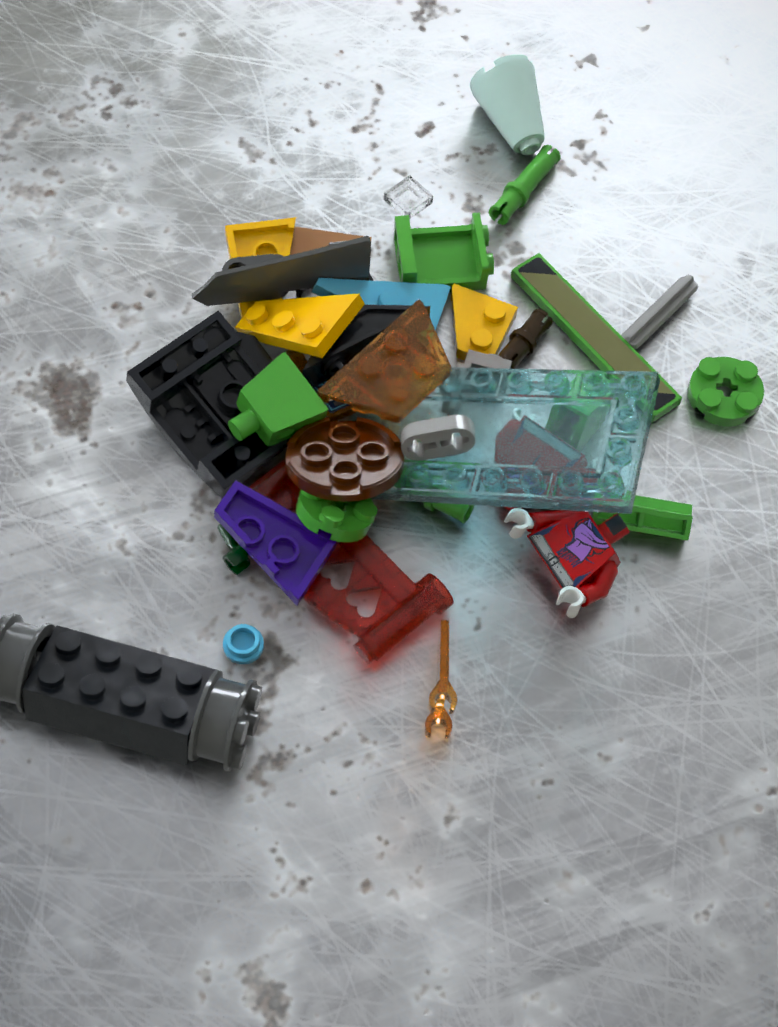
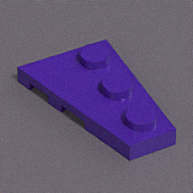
(275, 539)

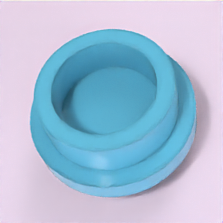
(243, 644)

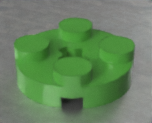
(732, 373)
(344, 520)

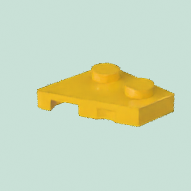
(479, 321)

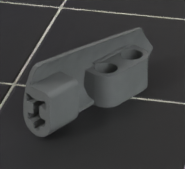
(274, 275)

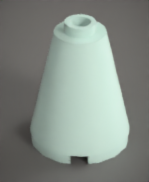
(512, 101)

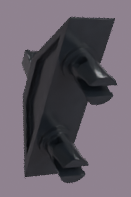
(359, 333)

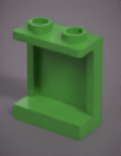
(443, 253)

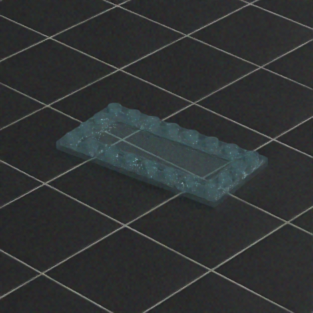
(538, 439)

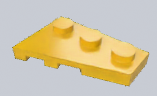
(259, 239)
(301, 324)

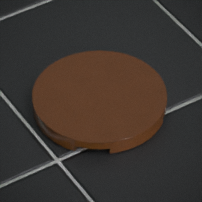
(344, 459)

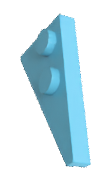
(388, 293)

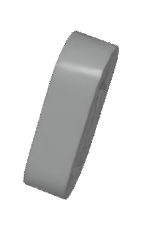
(438, 437)

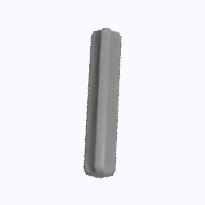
(660, 311)

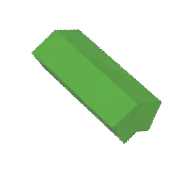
(655, 517)

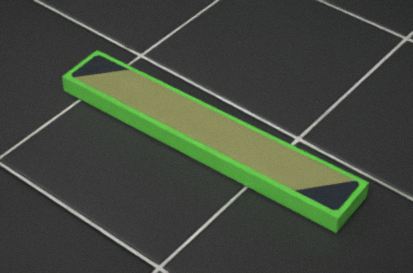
(586, 326)

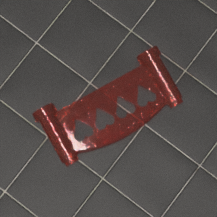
(401, 601)

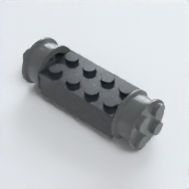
(125, 694)

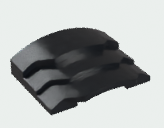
(193, 394)

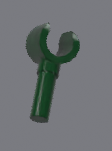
(237, 557)

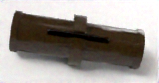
(524, 339)

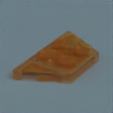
(393, 369)

